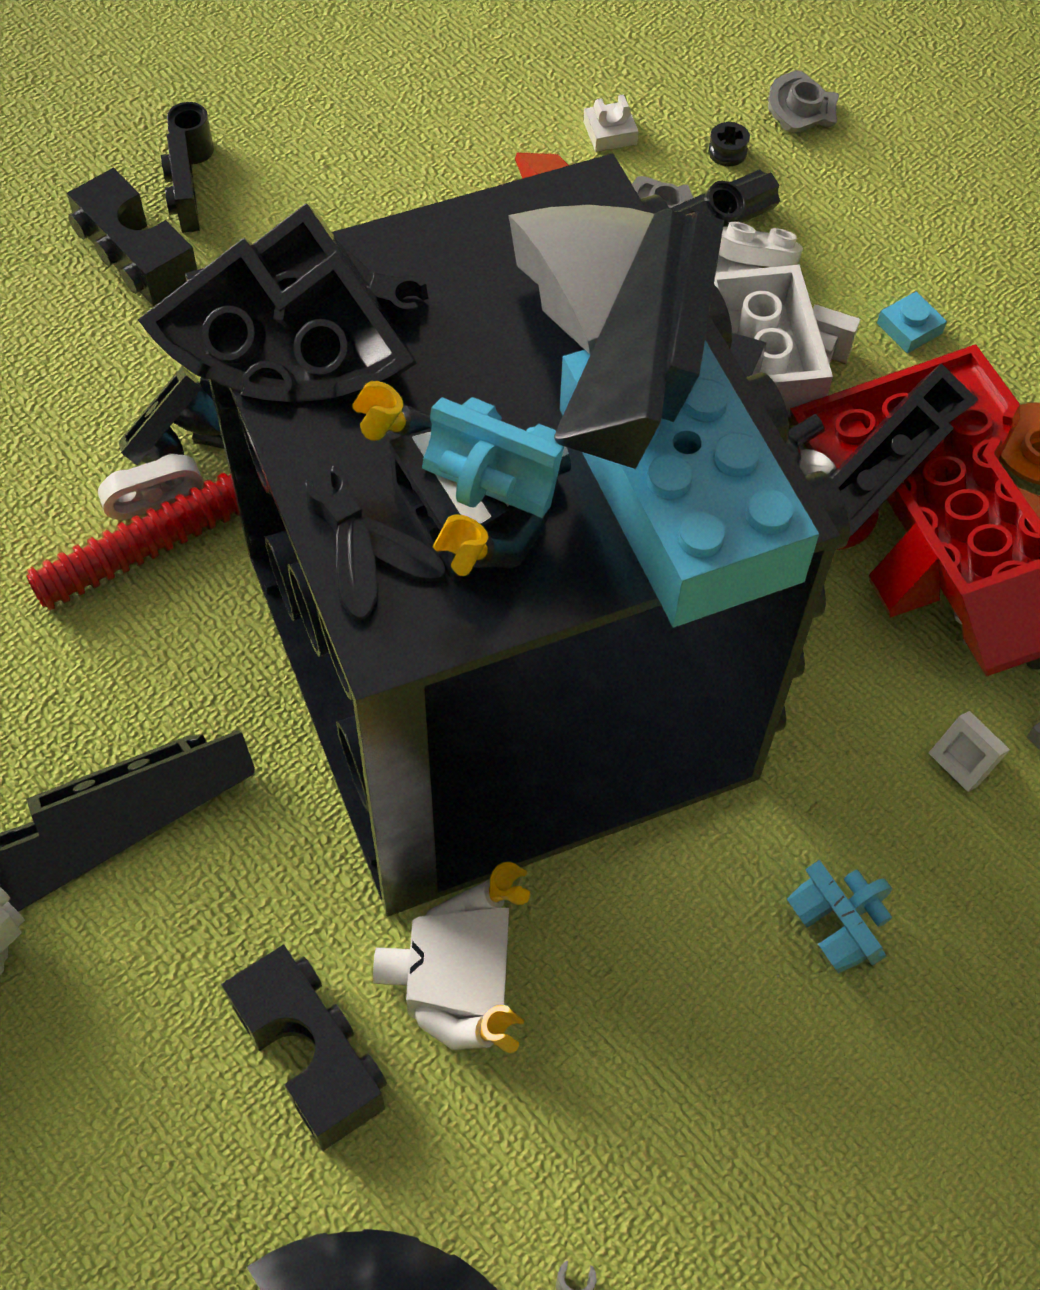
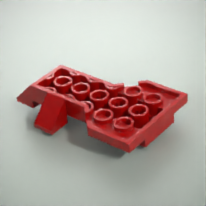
(959, 509)

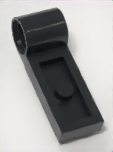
(187, 144)

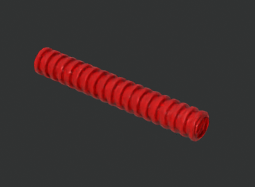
(133, 542)

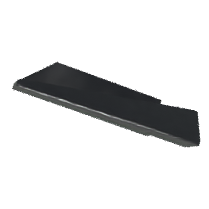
(648, 343)
(900, 443)
(114, 809)

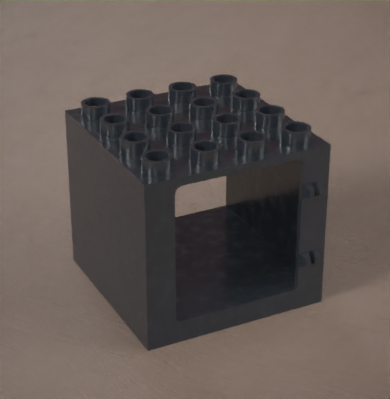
(529, 695)

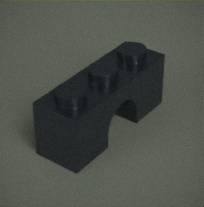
(113, 219)
(280, 1000)

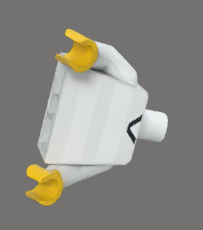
(460, 965)

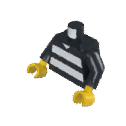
(460, 535)

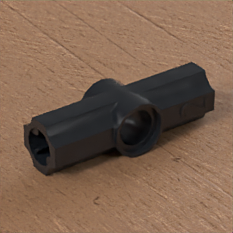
(737, 199)

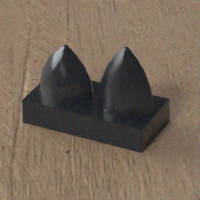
(179, 403)

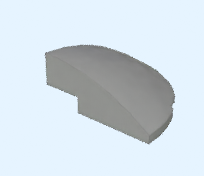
(578, 261)

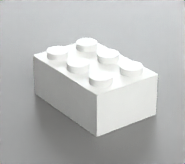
(776, 309)

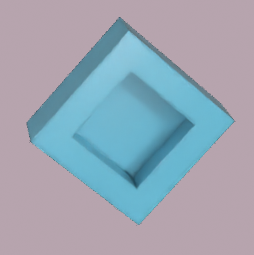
(911, 322)

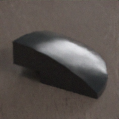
(282, 319)
(364, 1262)

